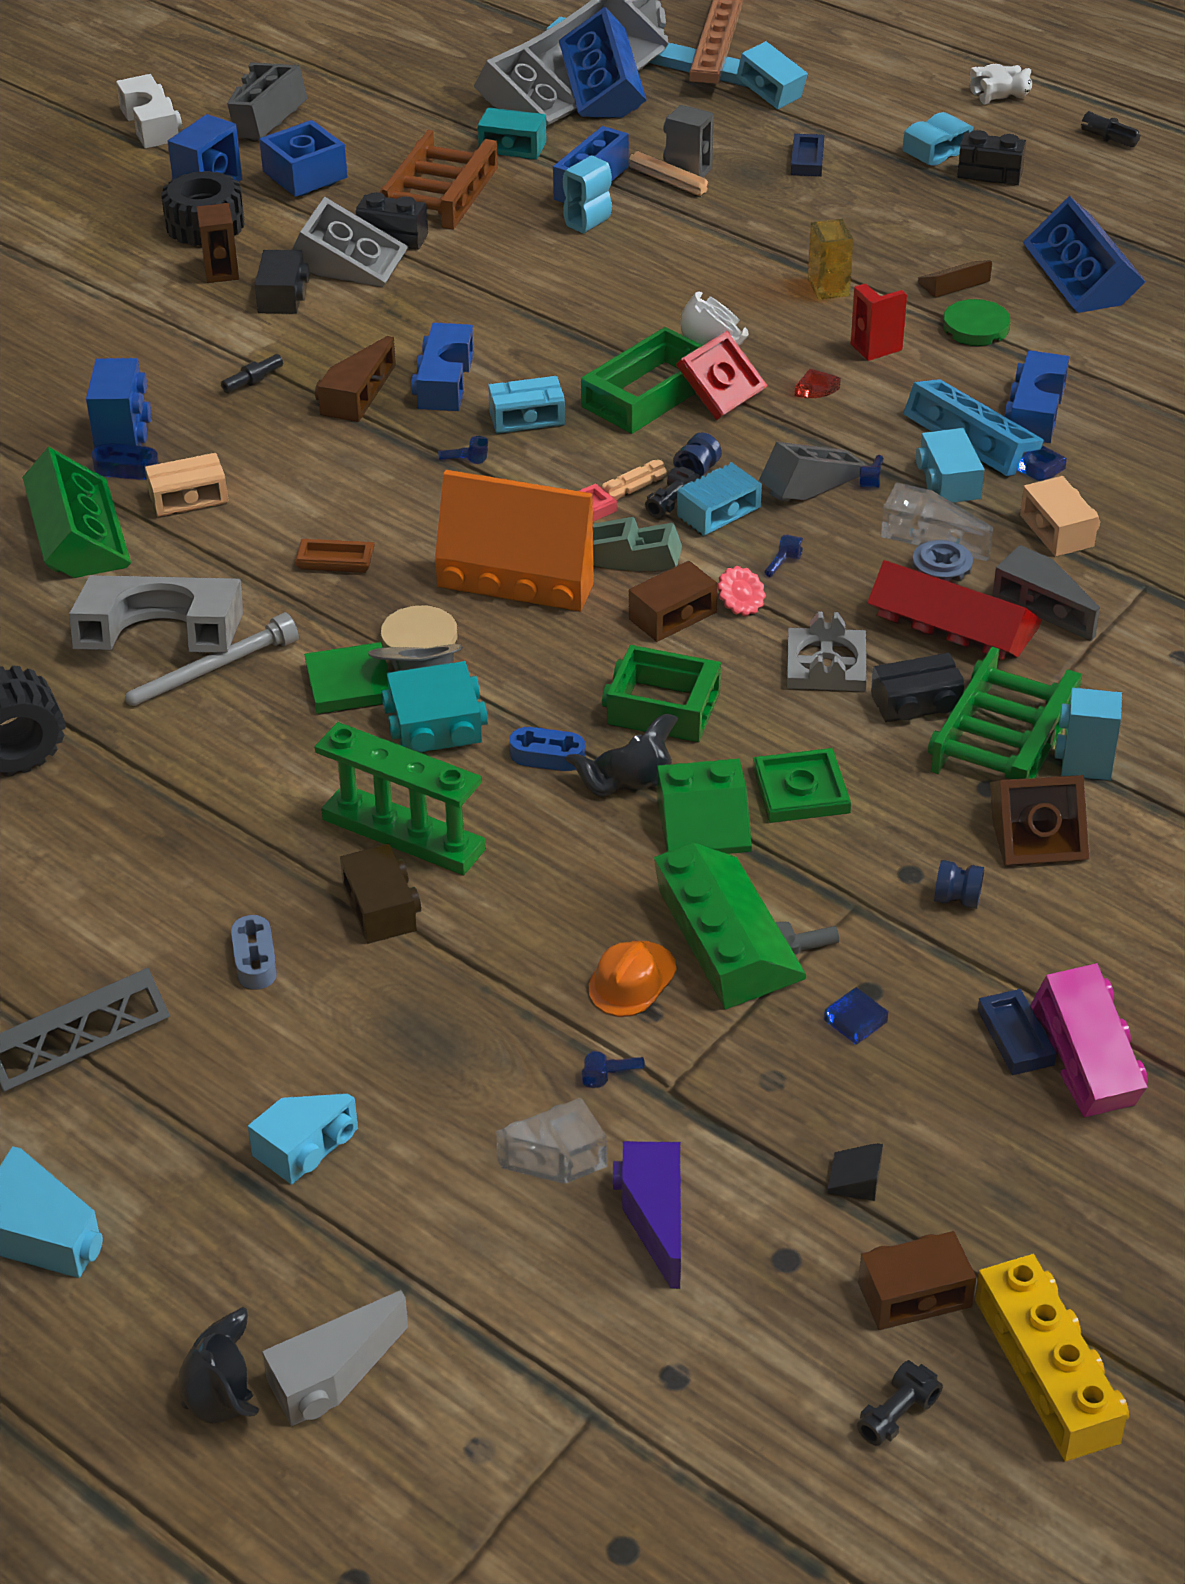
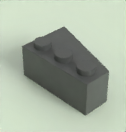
(266, 98)

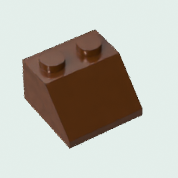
(1040, 819)

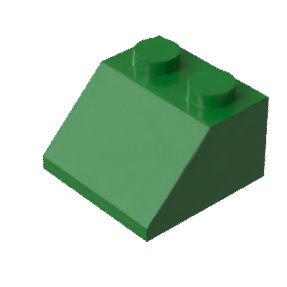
(704, 805)

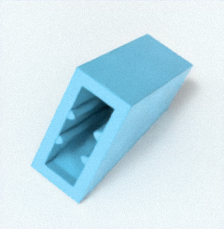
(44, 1219)

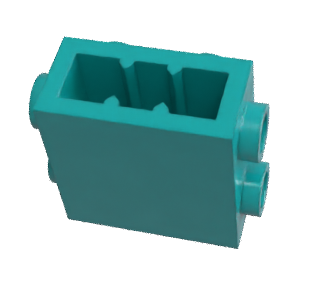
(434, 707)

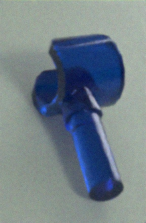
(475, 453)
(871, 474)
(789, 547)
(597, 1068)

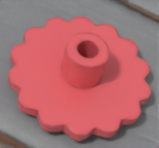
(741, 591)

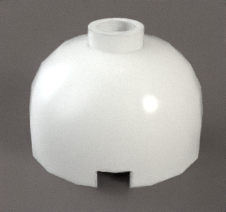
(708, 319)

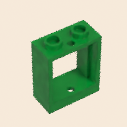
(664, 670)

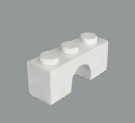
(153, 113)

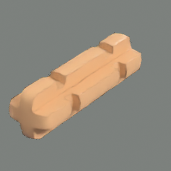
(635, 479)

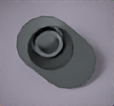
(414, 657)

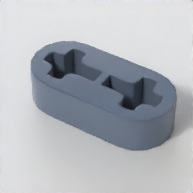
(248, 952)

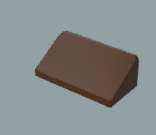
(957, 278)

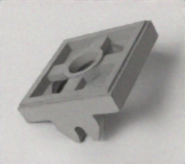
(818, 675)

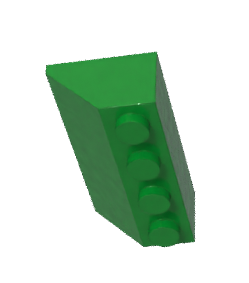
(74, 517)
(726, 924)

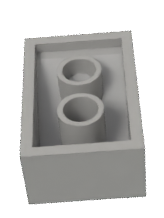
(347, 247)

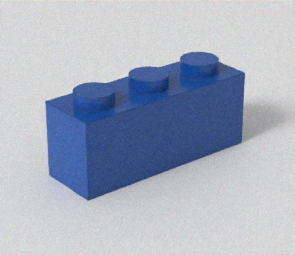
(604, 144)

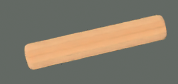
(668, 173)

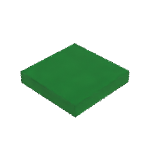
(346, 678)
(801, 785)

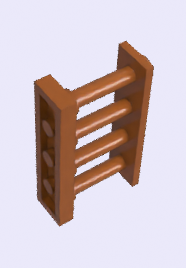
(459, 193)

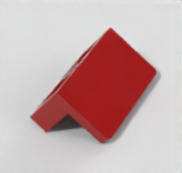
(877, 322)

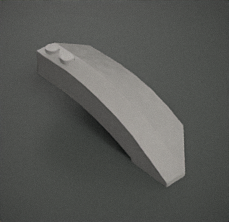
(535, 72)

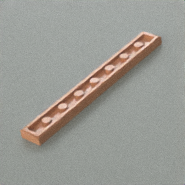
(715, 41)

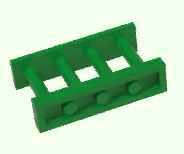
(1033, 745)
(391, 823)

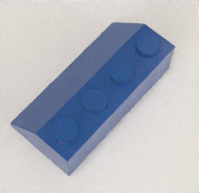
(602, 67)
(1082, 259)

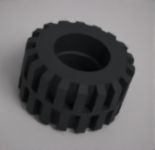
(194, 190)
(37, 724)

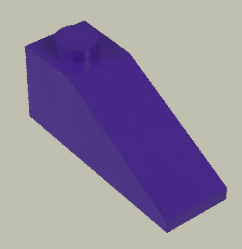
(653, 1200)

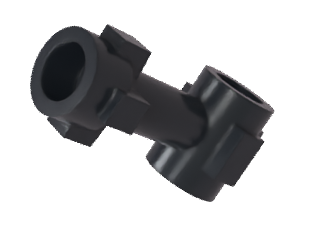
(663, 500)
(913, 1386)

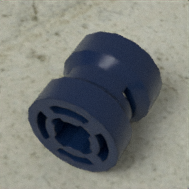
(699, 454)
(959, 884)

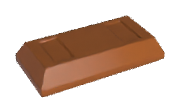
(334, 555)

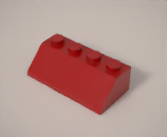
(953, 610)

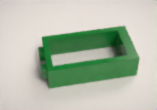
(603, 387)

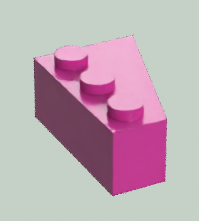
(1090, 1039)

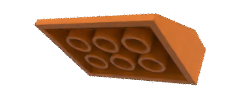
(515, 540)

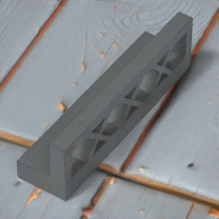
(76, 1009)

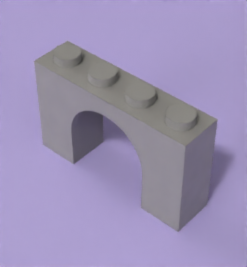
(113, 602)

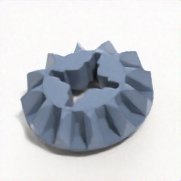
(944, 552)

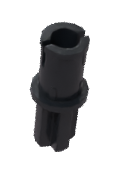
(1110, 129)

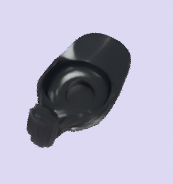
(630, 765)
(215, 1373)

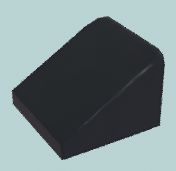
(856, 1172)

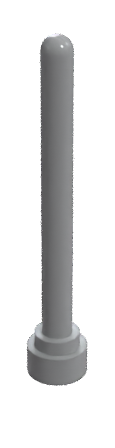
(279, 631)

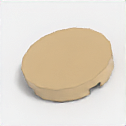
(419, 628)

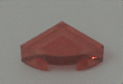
(817, 384)

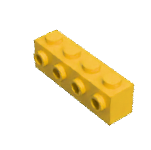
(1051, 1357)

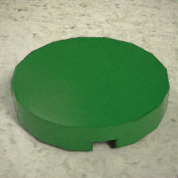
(976, 322)

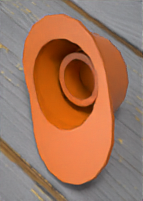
(631, 977)

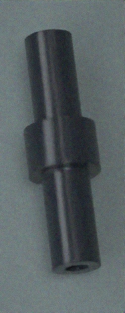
(252, 373)

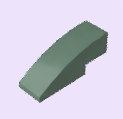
(626, 547)

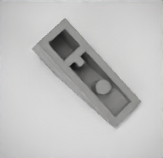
(327, 1362)

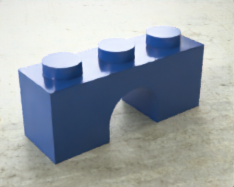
(440, 369)
(1038, 392)

